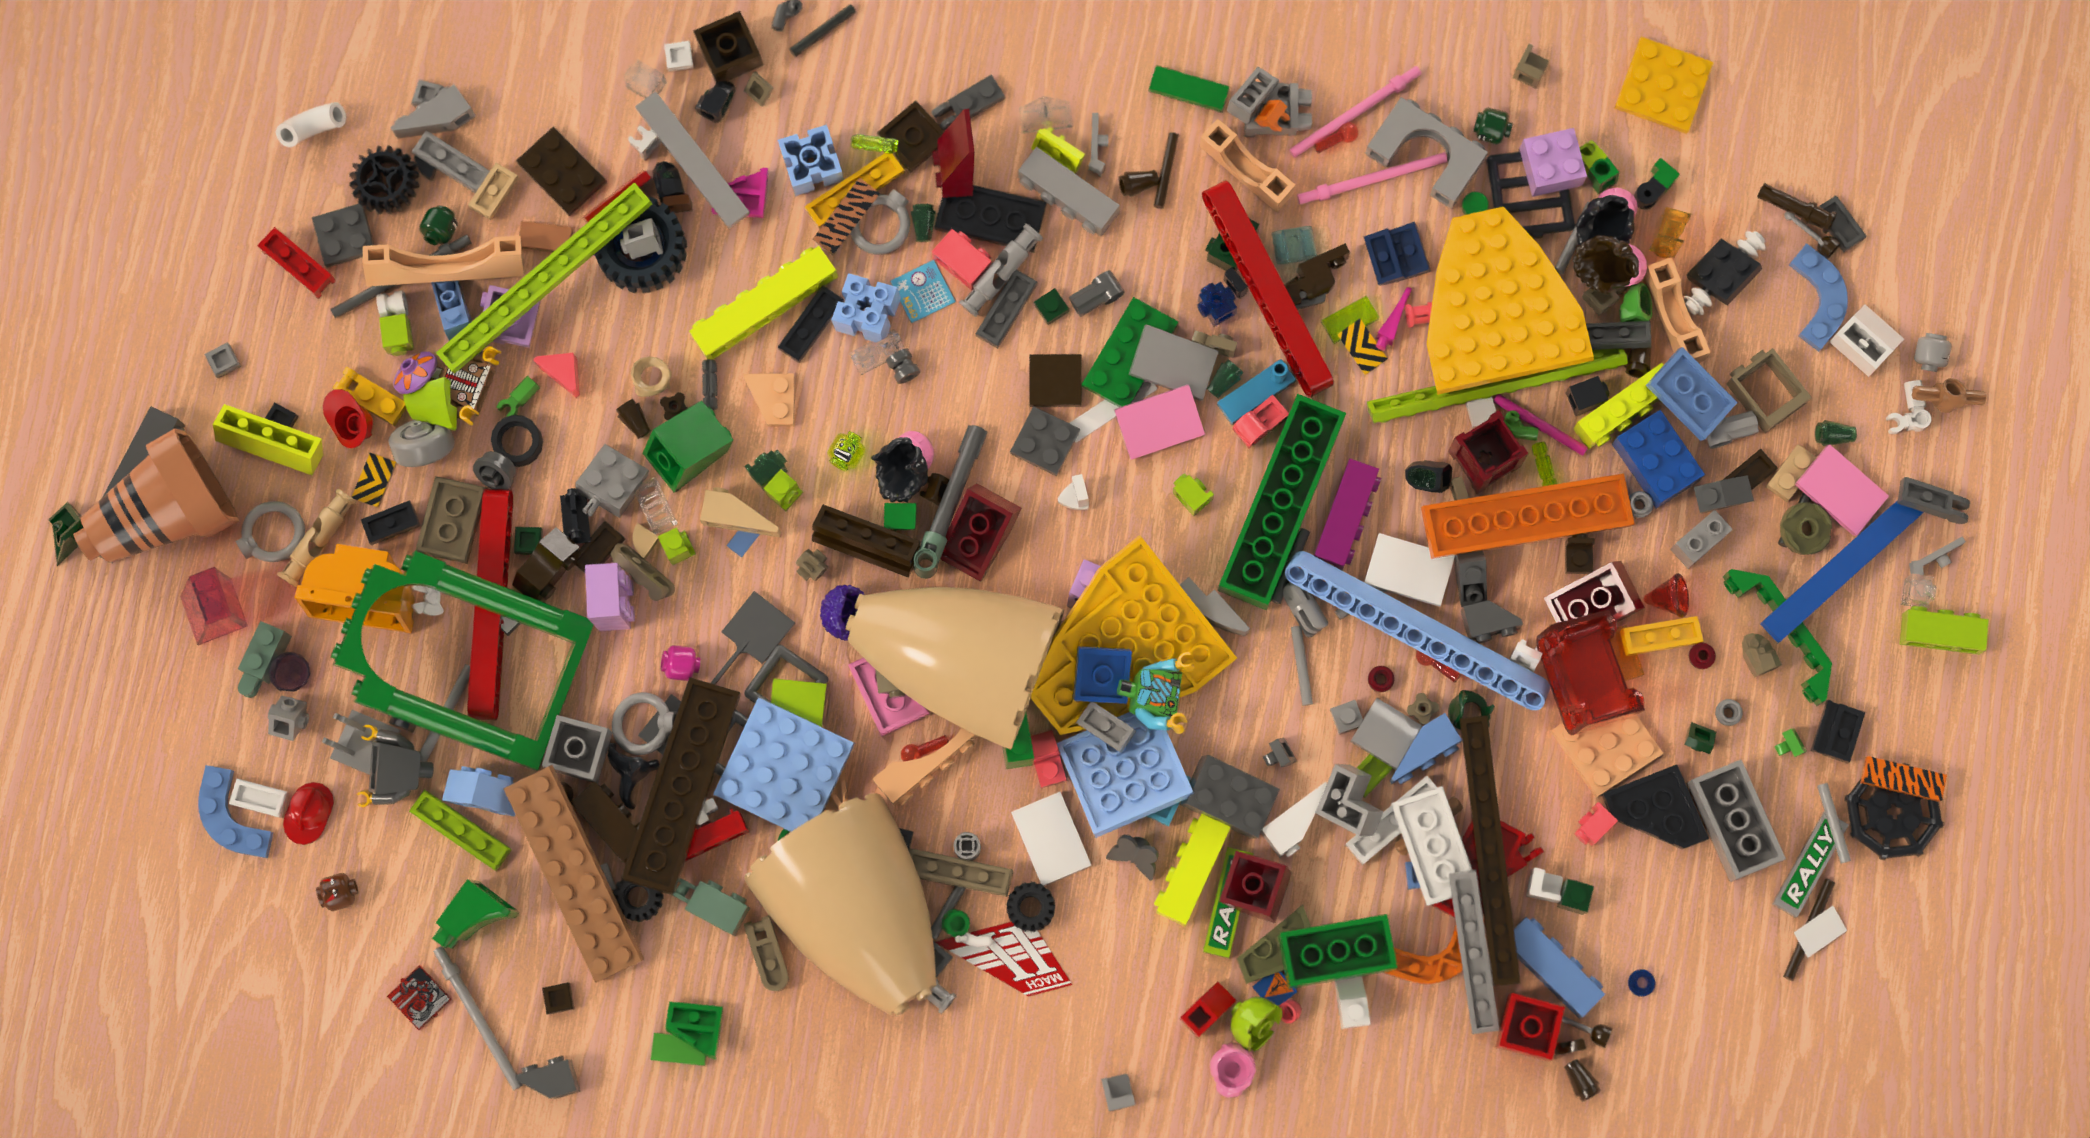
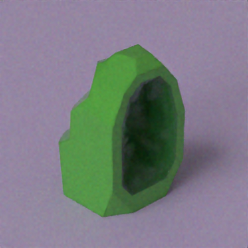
(1636, 304)

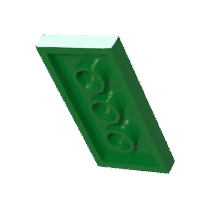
(1110, 371)

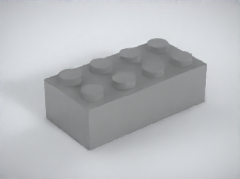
(1735, 820)

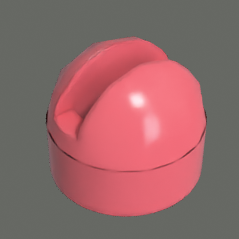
(1291, 1011)

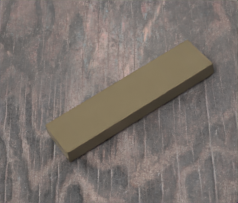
(962, 872)

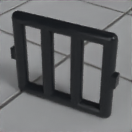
(1498, 184)

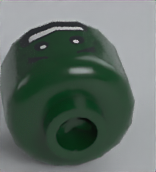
(1492, 125)
(438, 225)

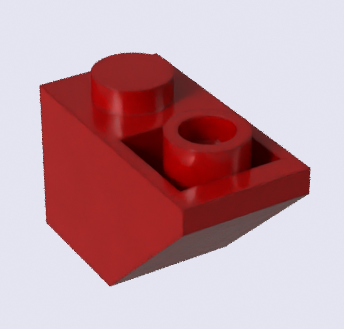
(1207, 1009)

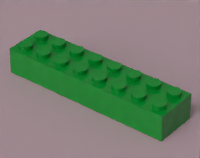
(1281, 502)

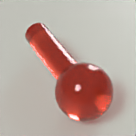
(1347, 133)
(1425, 660)
(913, 752)

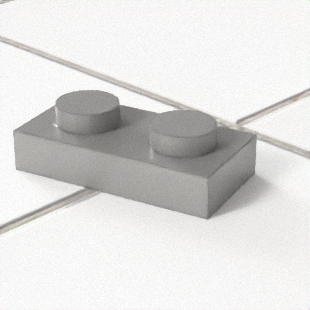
(1106, 726)

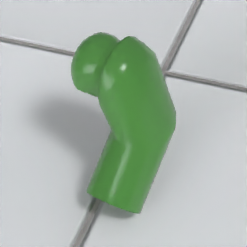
(1518, 429)

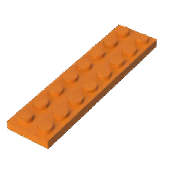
(1527, 516)

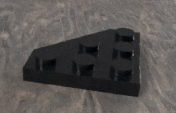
(1658, 808)

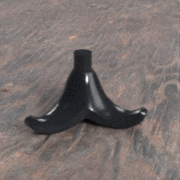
(631, 772)

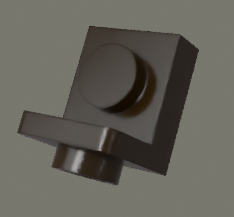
(1579, 554)

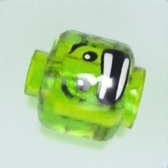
(846, 451)

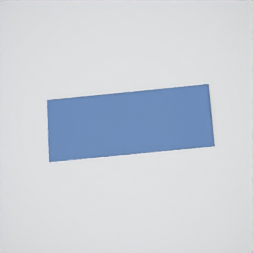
(741, 542)

